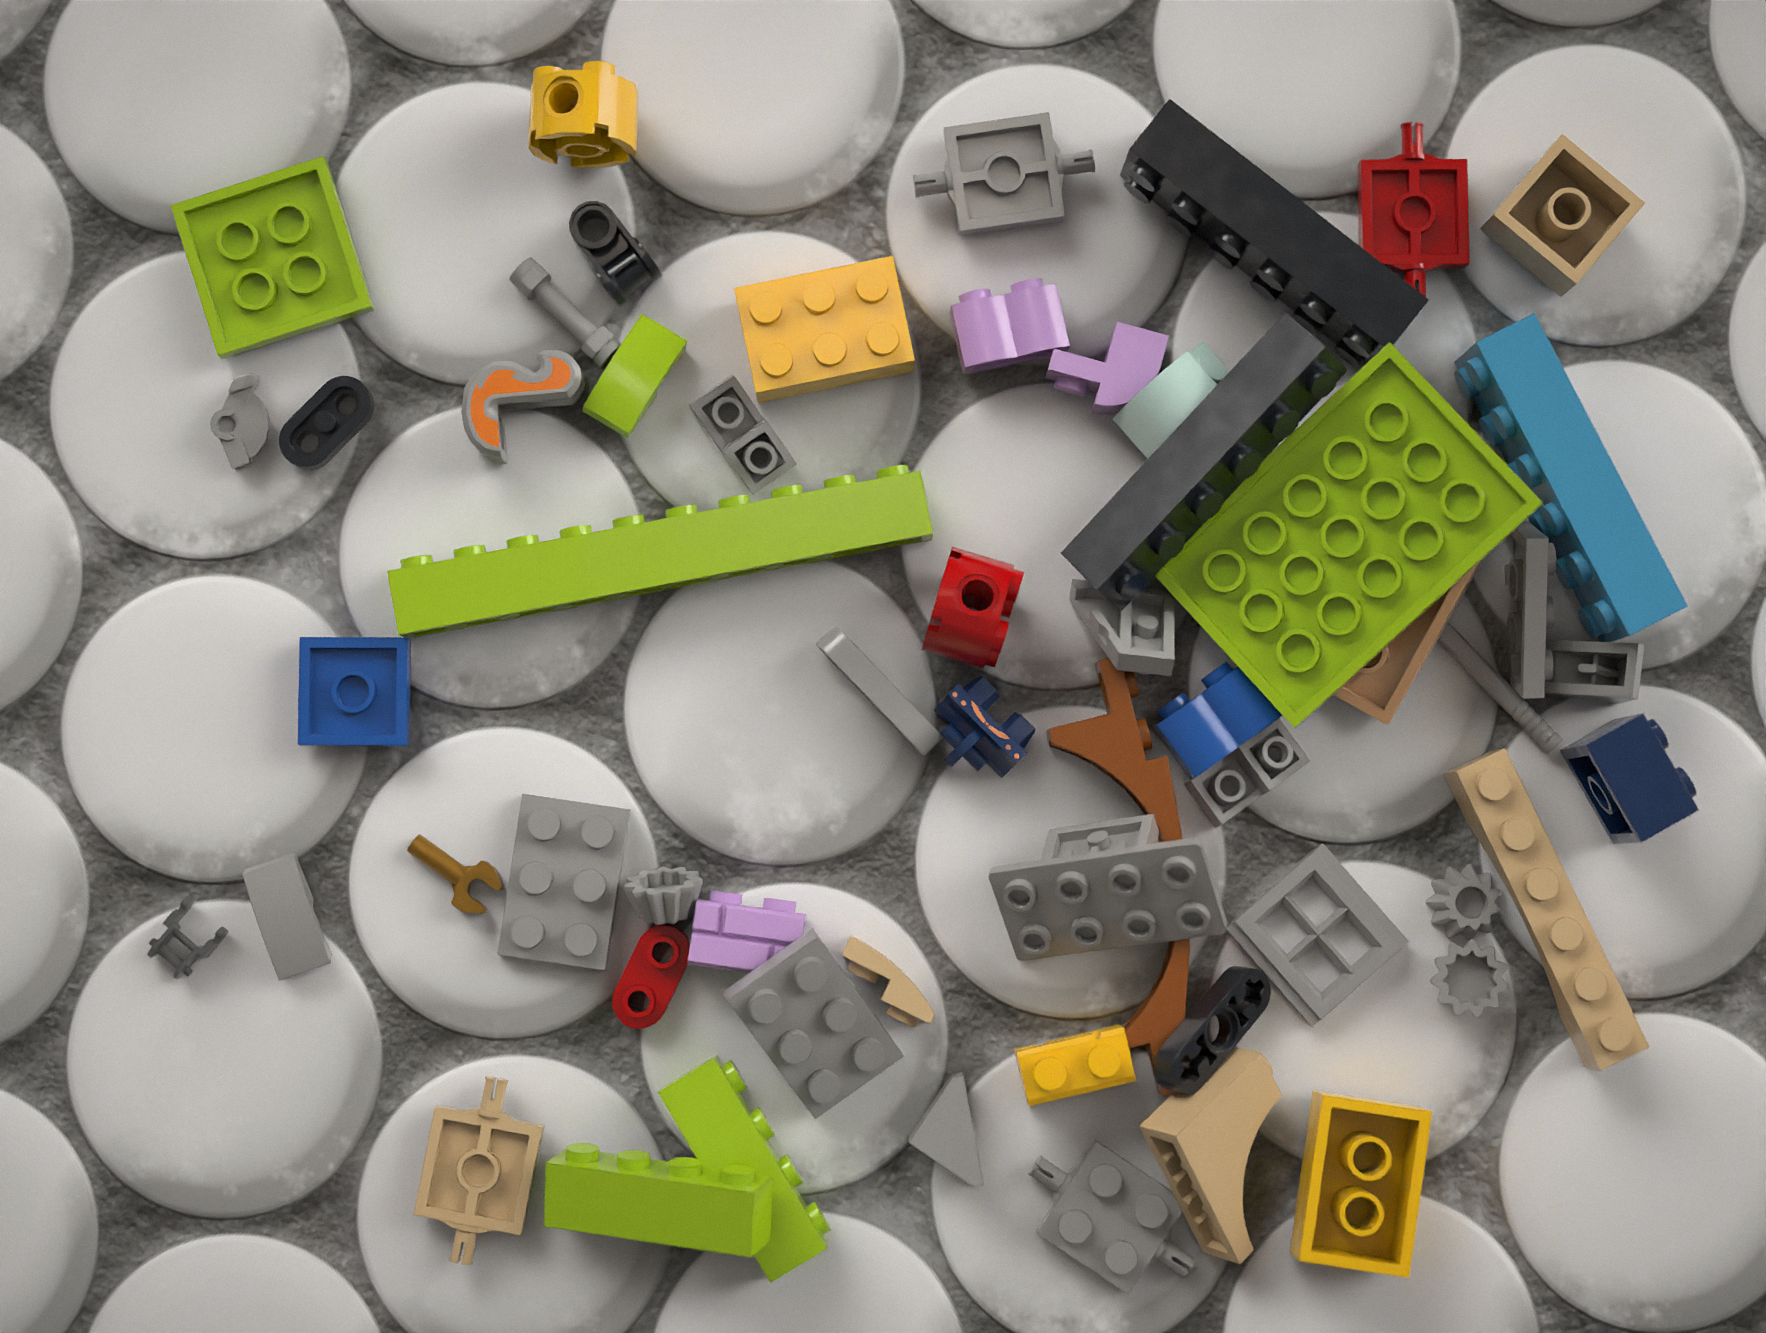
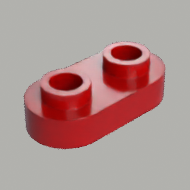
(651, 976)

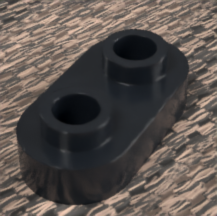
(322, 418)

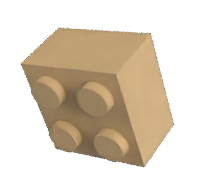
(1562, 216)

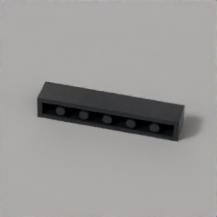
(1204, 461)

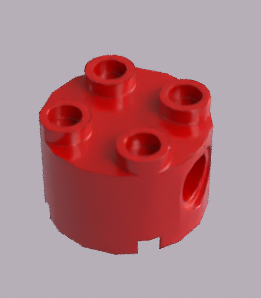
(977, 584)

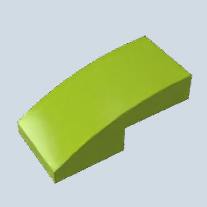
(634, 375)

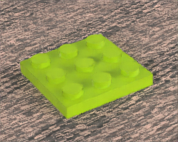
(272, 257)

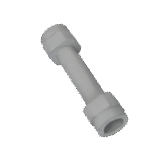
(534, 281)

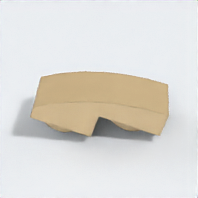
(905, 999)

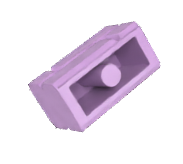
(741, 935)

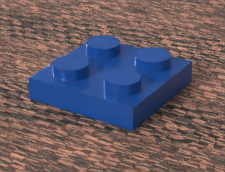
(354, 691)

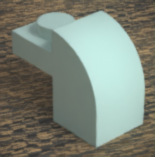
(1170, 398)

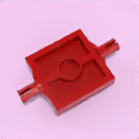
(1414, 210)

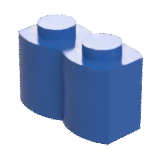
(1215, 720)

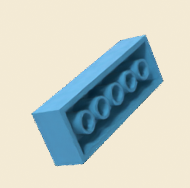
(1558, 454)

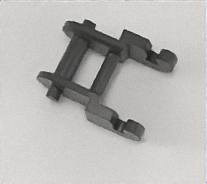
(183, 966)

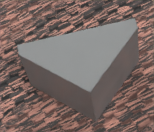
(1595, 670)
(948, 1132)

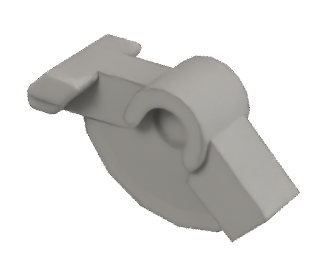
(242, 422)

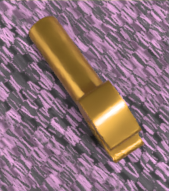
(456, 873)

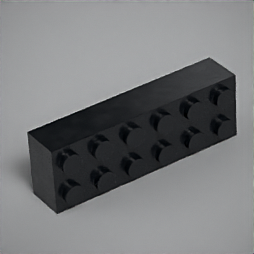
(1269, 236)

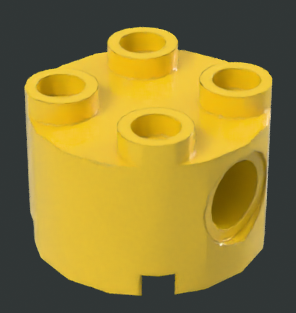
(583, 115)

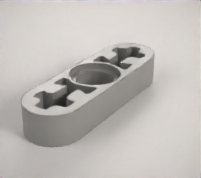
(879, 691)

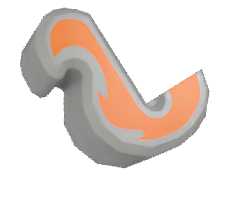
(513, 387)

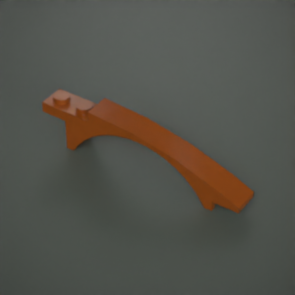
(1116, 748)

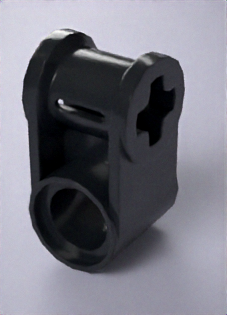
(618, 258)

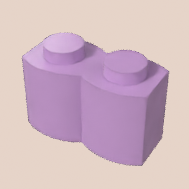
(1009, 326)

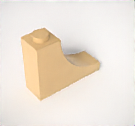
(1205, 1148)

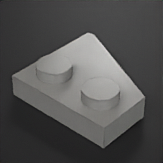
(1132, 638)

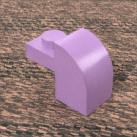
(1129, 365)

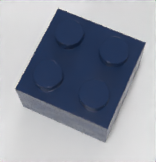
(1631, 779)

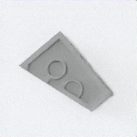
(1527, 584)

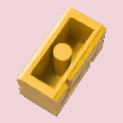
(1075, 1064)

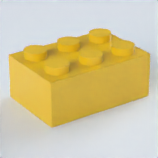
(825, 329)
(1360, 1183)

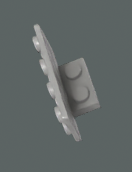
(1107, 890)

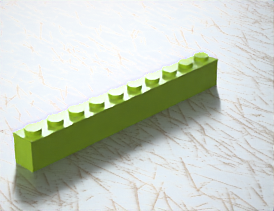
(659, 553)

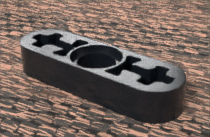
(1190, 1037)

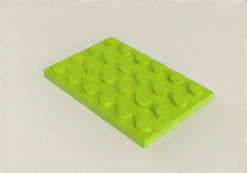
(1346, 535)

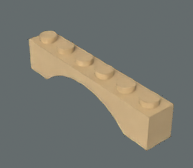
(1572, 957)

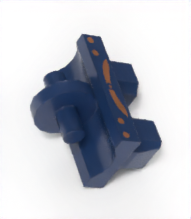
(977, 734)

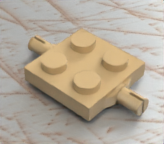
(479, 1170)

